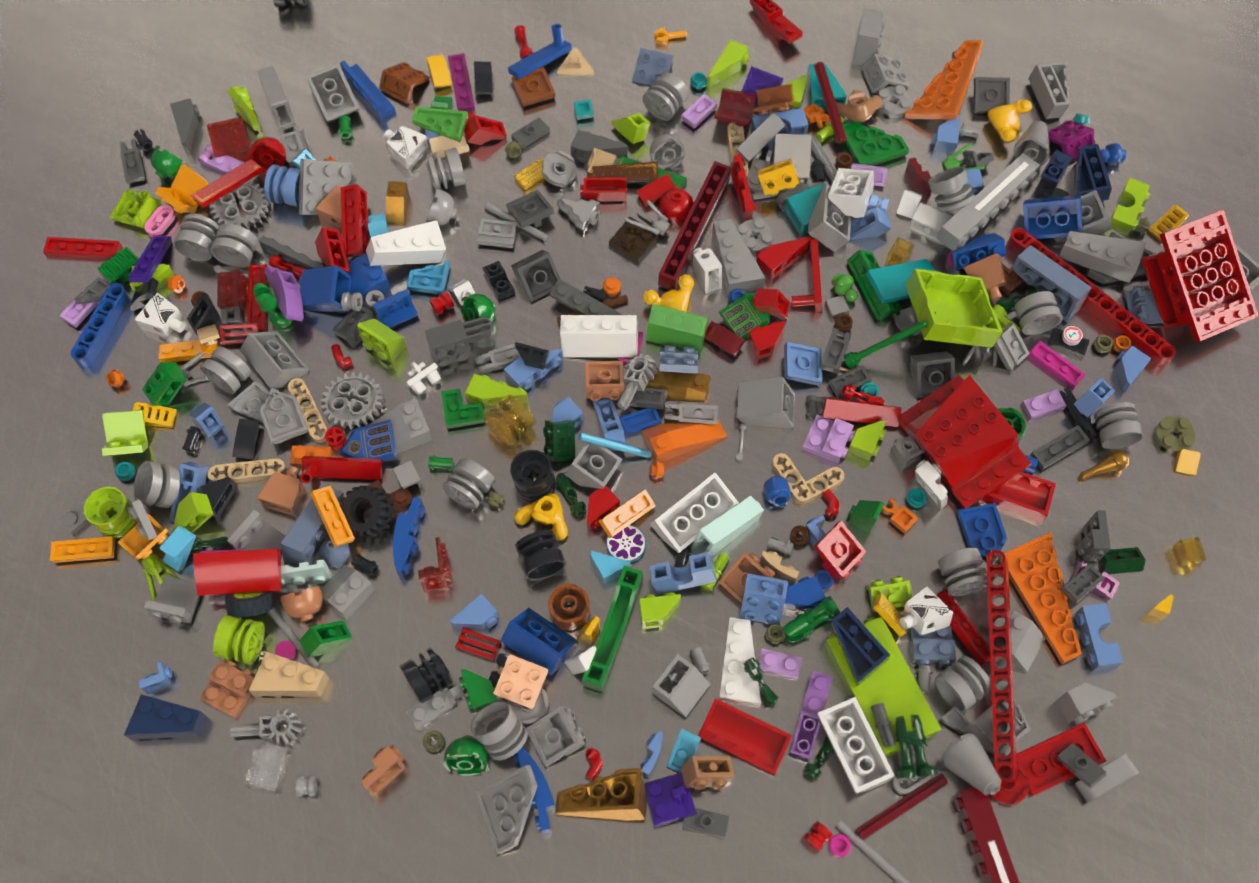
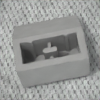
(680, 686)
(1084, 702)

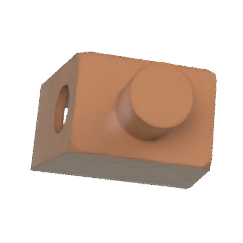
(330, 208)
(991, 272)
(283, 491)

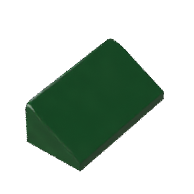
(1123, 561)

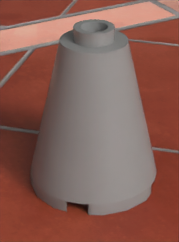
(1034, 143)
(972, 764)

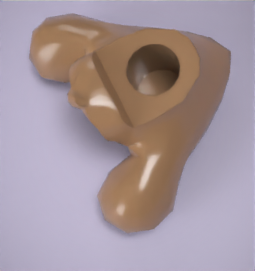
(859, 107)

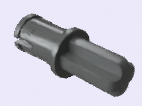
(883, 725)

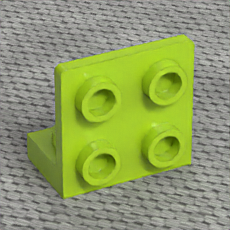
(124, 432)

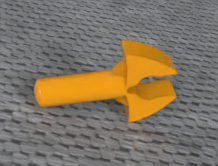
(664, 36)

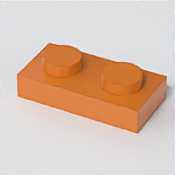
(298, 452)

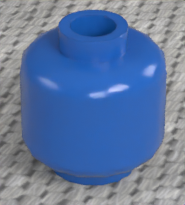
(777, 490)

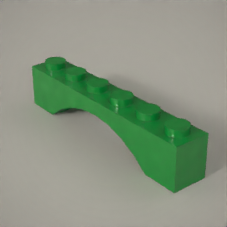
(614, 628)

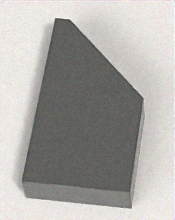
(93, 292)

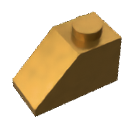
(396, 202)

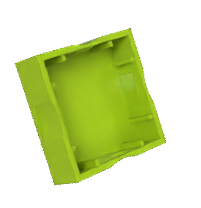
(954, 308)

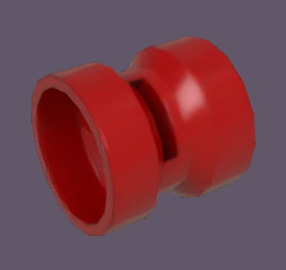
(441, 302)
(817, 836)

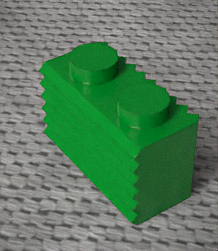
(119, 267)

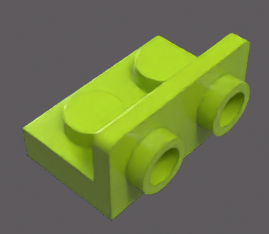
(896, 590)

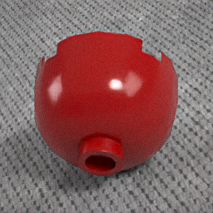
(267, 152)
(675, 205)

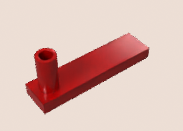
(816, 298)
(340, 468)

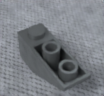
(585, 142)

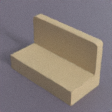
(442, 143)

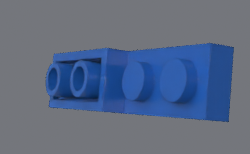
(404, 542)
(543, 797)

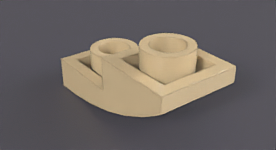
(208, 334)
(784, 572)

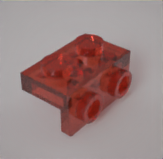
(232, 290)

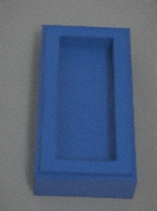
(639, 421)

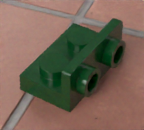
(559, 440)

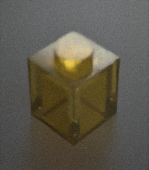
(900, 252)
(1189, 553)

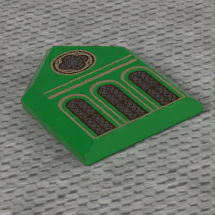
(743, 316)

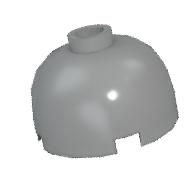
(667, 151)
(441, 208)

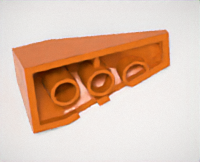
(676, 439)

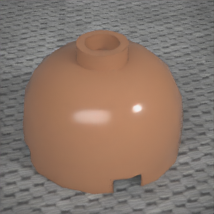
(303, 603)

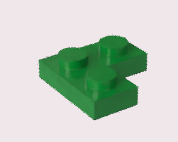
(458, 414)

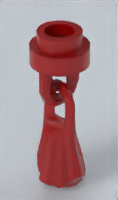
(520, 33)
(277, 261)
(848, 392)

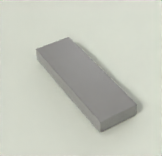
(760, 137)

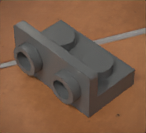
(348, 328)

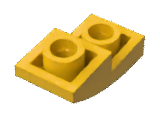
(439, 71)

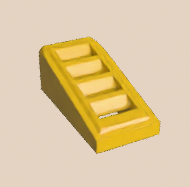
(1176, 214)
(154, 410)
(589, 631)

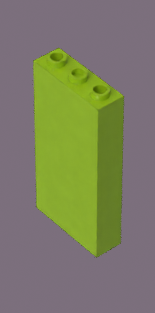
(889, 685)

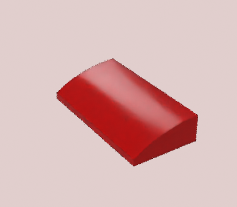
(1024, 495)
(238, 572)
(745, 736)

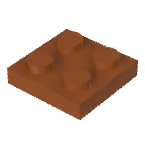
(534, 87)

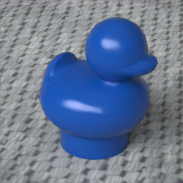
(1113, 154)

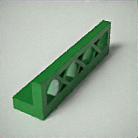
(860, 264)

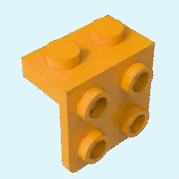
(181, 191)
(140, 547)

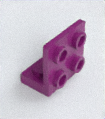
(1072, 137)

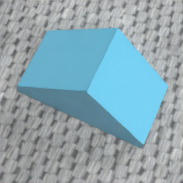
(607, 566)

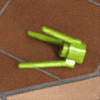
(154, 566)

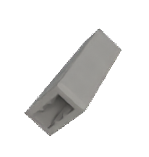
(276, 97)

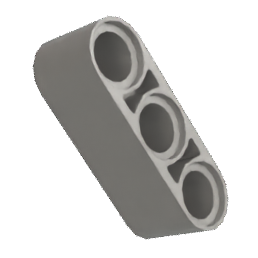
(1116, 773)

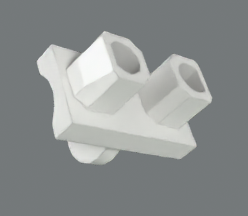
(430, 373)

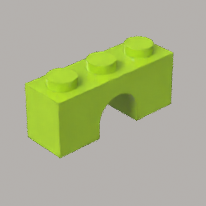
(1133, 195)

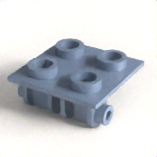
(651, 65)
(1143, 305)

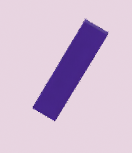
(150, 259)

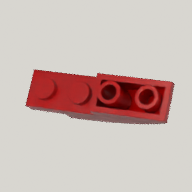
(775, 21)

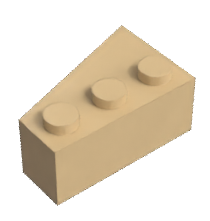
(285, 677)

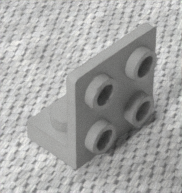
(882, 71)
(256, 535)

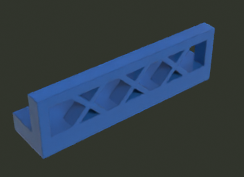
(367, 90)

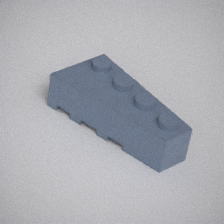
(1049, 276)
(306, 535)

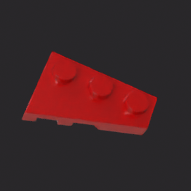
(741, 186)

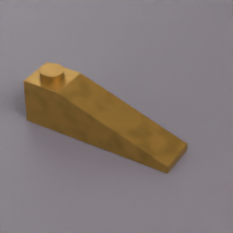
(682, 386)
(612, 797)

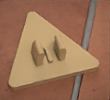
(575, 65)

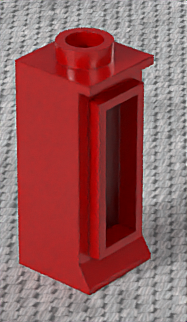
(604, 189)

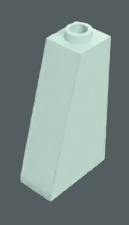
(727, 527)

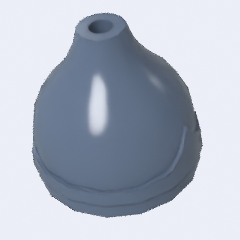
(333, 556)

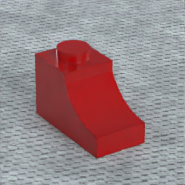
(482, 129)
(771, 302)

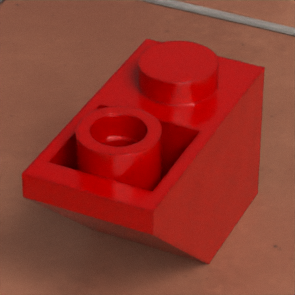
(765, 339)
(600, 504)

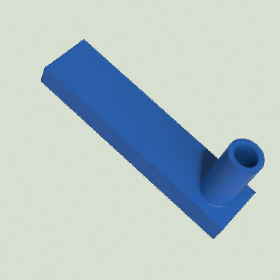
(542, 56)

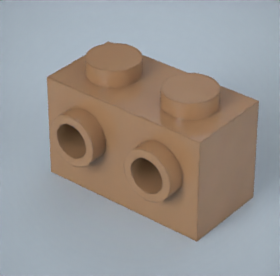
(707, 772)

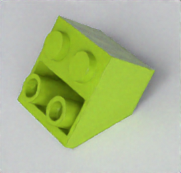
(381, 339)

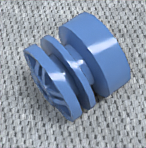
(282, 185)

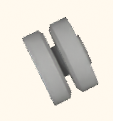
(234, 245)
(1038, 313)
(225, 370)
(156, 484)

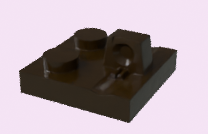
(633, 240)

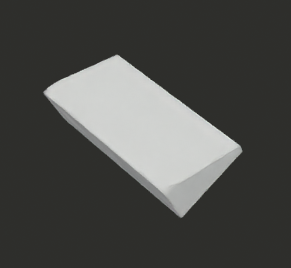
(580, 660)

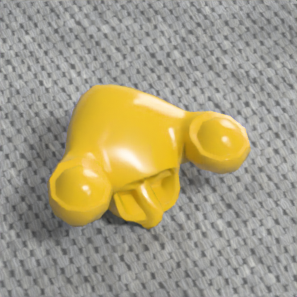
(1006, 119)
(674, 298)
(545, 511)

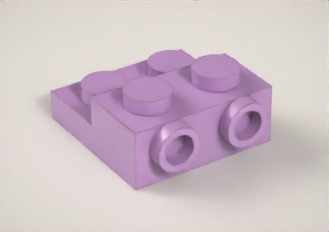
(829, 438)

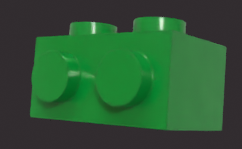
(164, 383)

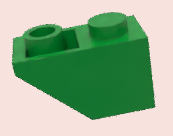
(479, 690)

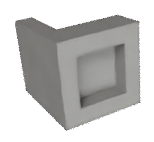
(407, 475)

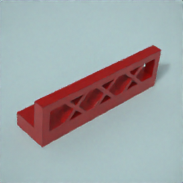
(354, 220)

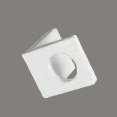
(909, 203)
(462, 289)

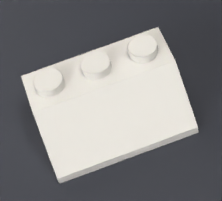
(852, 191)

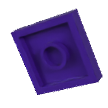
(760, 79)
(669, 799)

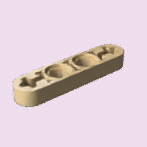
(732, 139)
(308, 410)
(247, 468)

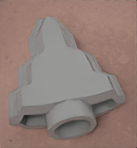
(580, 211)

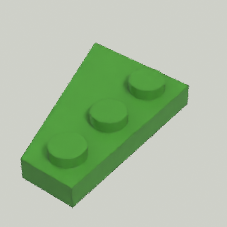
(441, 121)

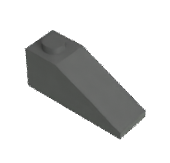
(186, 121)

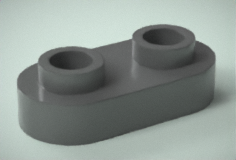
(781, 198)

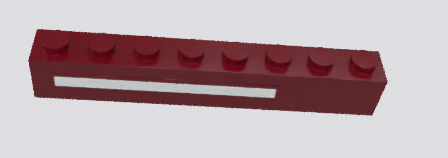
(694, 226)
(985, 836)

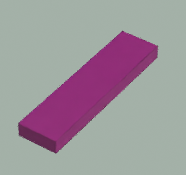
(461, 83)

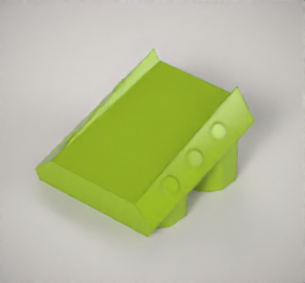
(244, 106)
(135, 208)

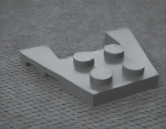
(983, 725)

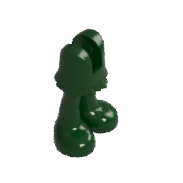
(917, 739)

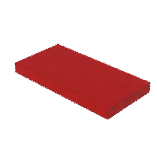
(1042, 763)

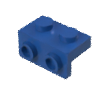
(395, 309)

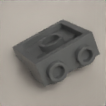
(1096, 538)

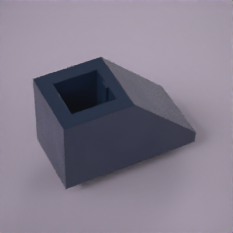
(1056, 167)

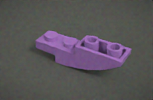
(287, 293)
(808, 720)

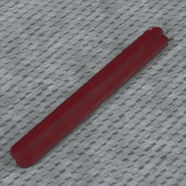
(830, 102)
(901, 806)

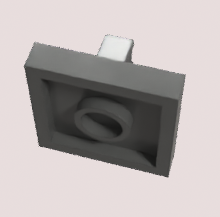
(990, 93)
(530, 209)

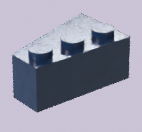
(1092, 173)
(858, 645)
(163, 719)

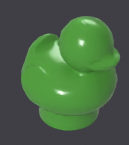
(843, 286)

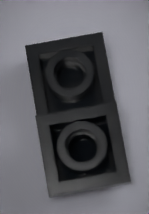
(483, 77)
(498, 280)
(143, 293)
(245, 439)

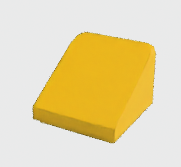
(1187, 461)
(1162, 609)

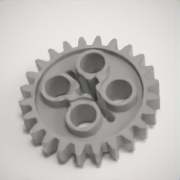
(252, 202)
(352, 401)

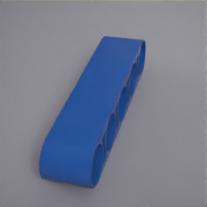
(115, 299)

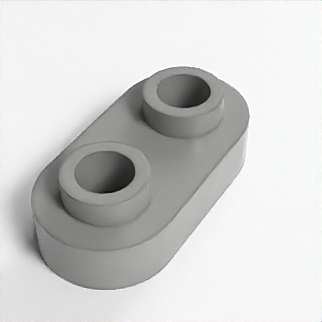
(912, 783)

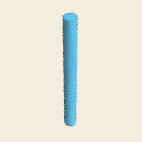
(614, 445)

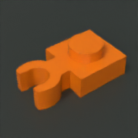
(816, 114)
(901, 518)

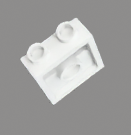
(930, 480)

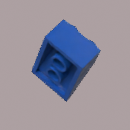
(367, 277)

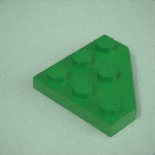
(872, 145)

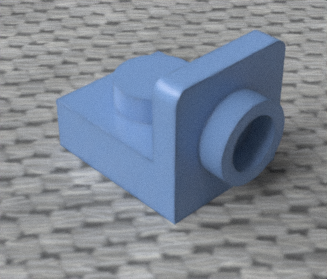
(813, 528)
(157, 681)

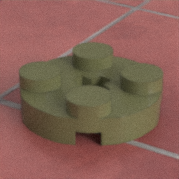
(1179, 425)

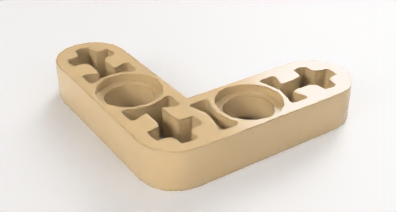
(806, 487)

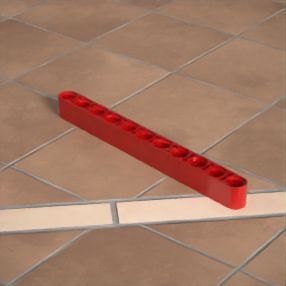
(1096, 299)
(1005, 674)

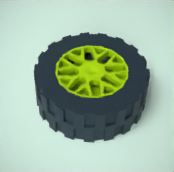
(248, 604)

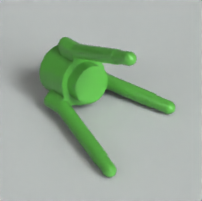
(952, 163)

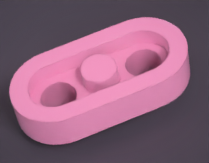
(159, 221)

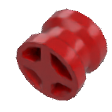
(331, 437)

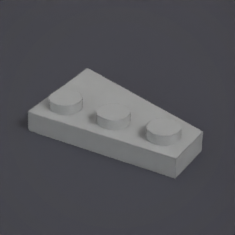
(250, 401)

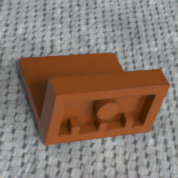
(401, 80)
(775, 98)

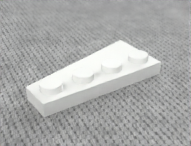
(735, 682)

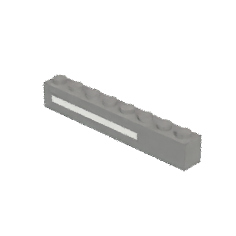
(988, 202)

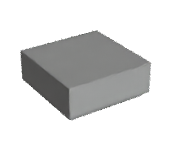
(837, 306)

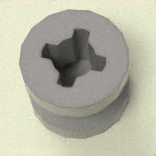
(371, 299)
(351, 301)
(306, 785)

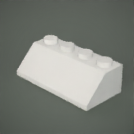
(599, 336)
(692, 512)
(856, 745)

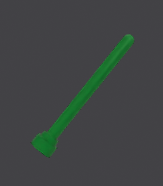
(853, 359)

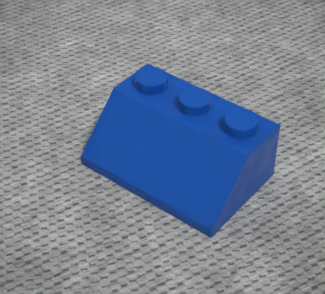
(1053, 216)
(538, 640)

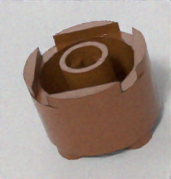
(569, 595)

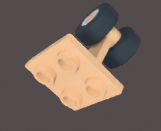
(518, 679)

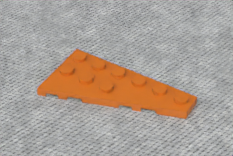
(947, 90)
(1038, 581)

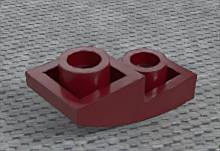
(919, 177)
(723, 338)

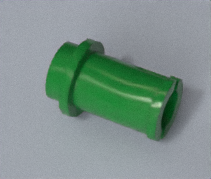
(344, 130)
(440, 463)

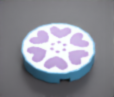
(627, 544)

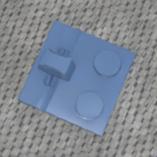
(802, 363)

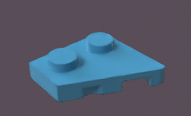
(429, 279)

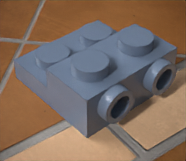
(678, 360)
(932, 647)

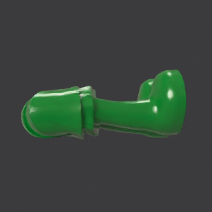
(268, 303)
(805, 623)

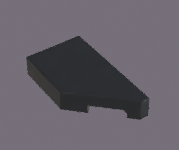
(532, 356)

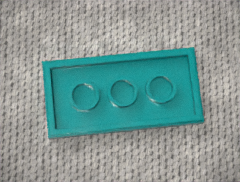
(891, 280)

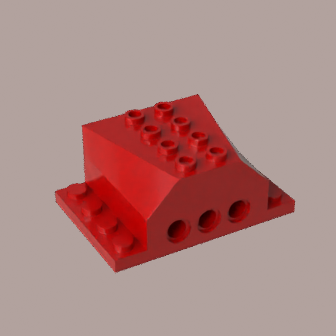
(1200, 278)
(965, 439)

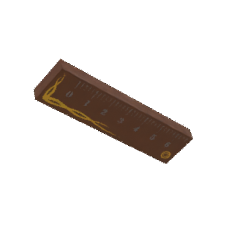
(634, 172)

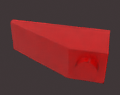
(331, 248)
(780, 255)

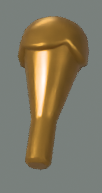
(1115, 461)

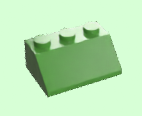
(676, 328)

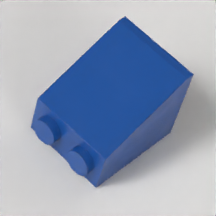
(323, 288)

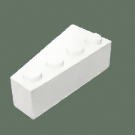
(407, 246)

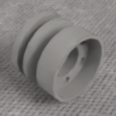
(665, 96)
(446, 169)
(951, 189)
(196, 237)
(1118, 425)
(468, 483)
(963, 571)
(963, 683)
(499, 730)

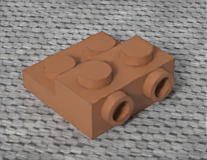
(604, 380)
(735, 577)
(228, 688)
(388, 765)

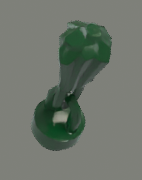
(1008, 303)
(565, 485)
(218, 543)
(768, 695)
(811, 770)

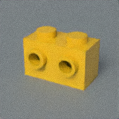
(778, 177)

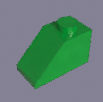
(865, 514)
(324, 638)

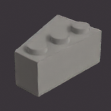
(869, 36)
(1051, 88)

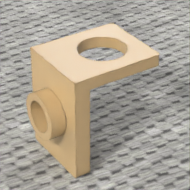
(599, 158)

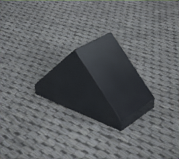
(203, 313)
(218, 493)

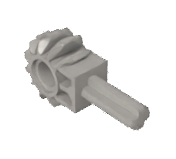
(636, 377)
(269, 727)

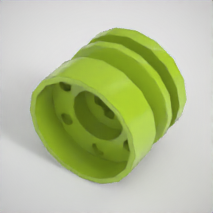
(108, 512)
(238, 639)

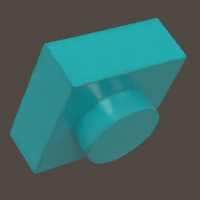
(583, 109)

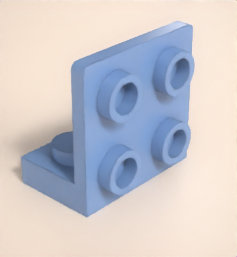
(763, 599)

